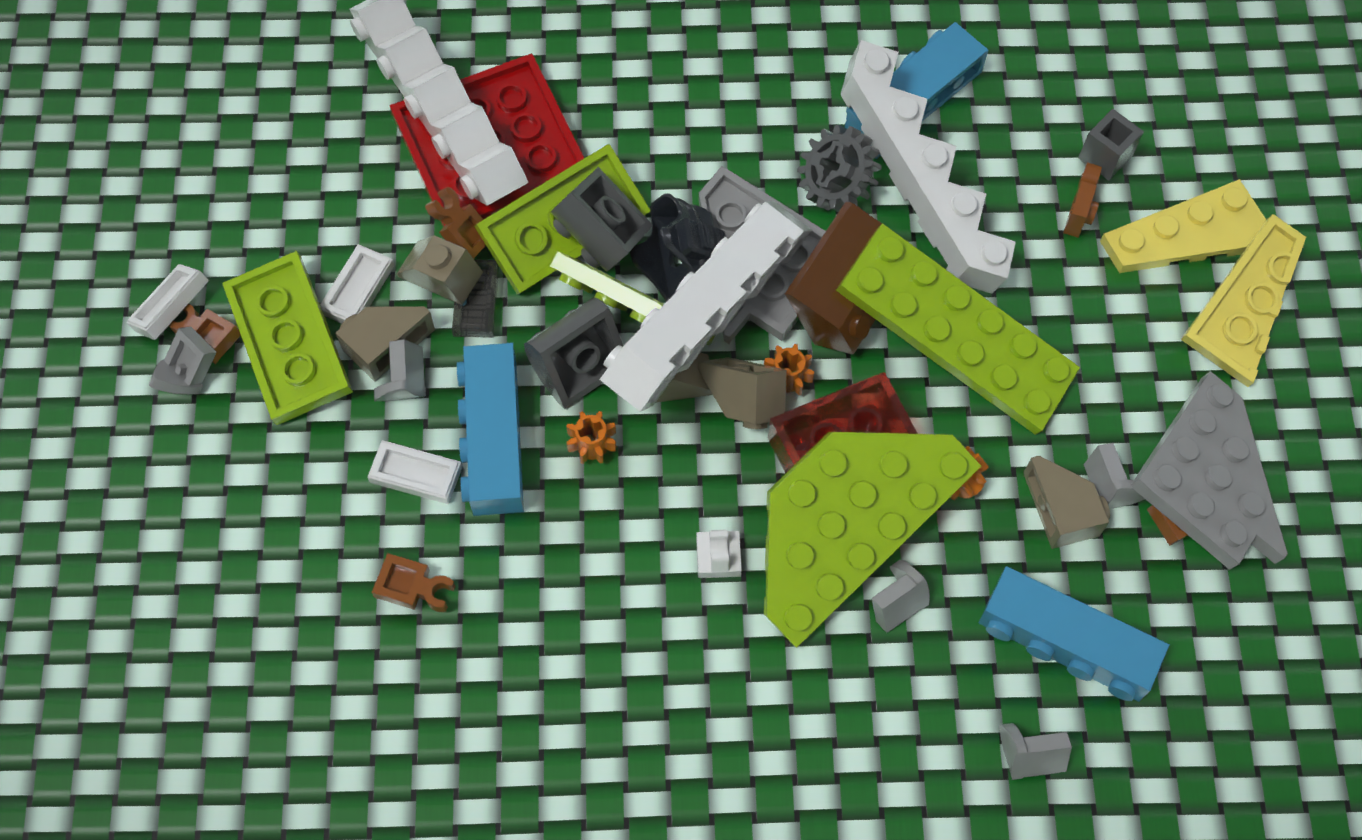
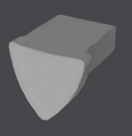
(184, 364)
(406, 373)
(1109, 477)
(902, 597)
(1034, 754)

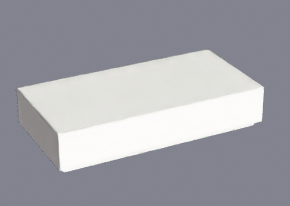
(356, 284)
(167, 301)
(415, 472)

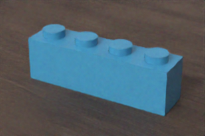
(937, 70)
(491, 429)
(1073, 635)

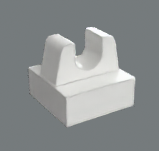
(718, 554)

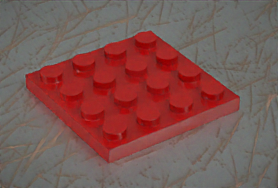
(521, 117)

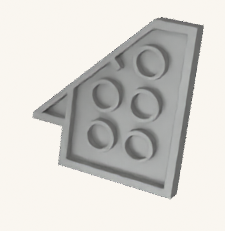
(730, 202)
(1212, 477)

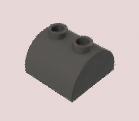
(600, 220)
(573, 351)

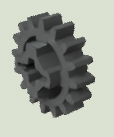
(839, 168)

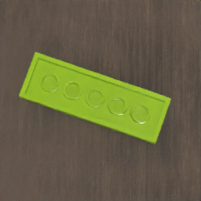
(958, 329)

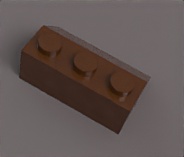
(824, 312)

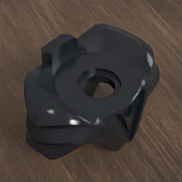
(677, 231)

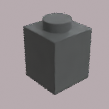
(1111, 143)

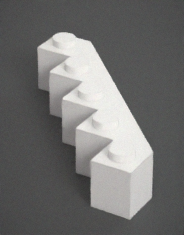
(439, 100)
(922, 170)
(703, 305)

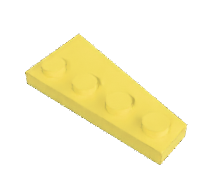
(1192, 230)
(1241, 312)

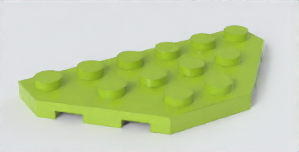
(847, 514)

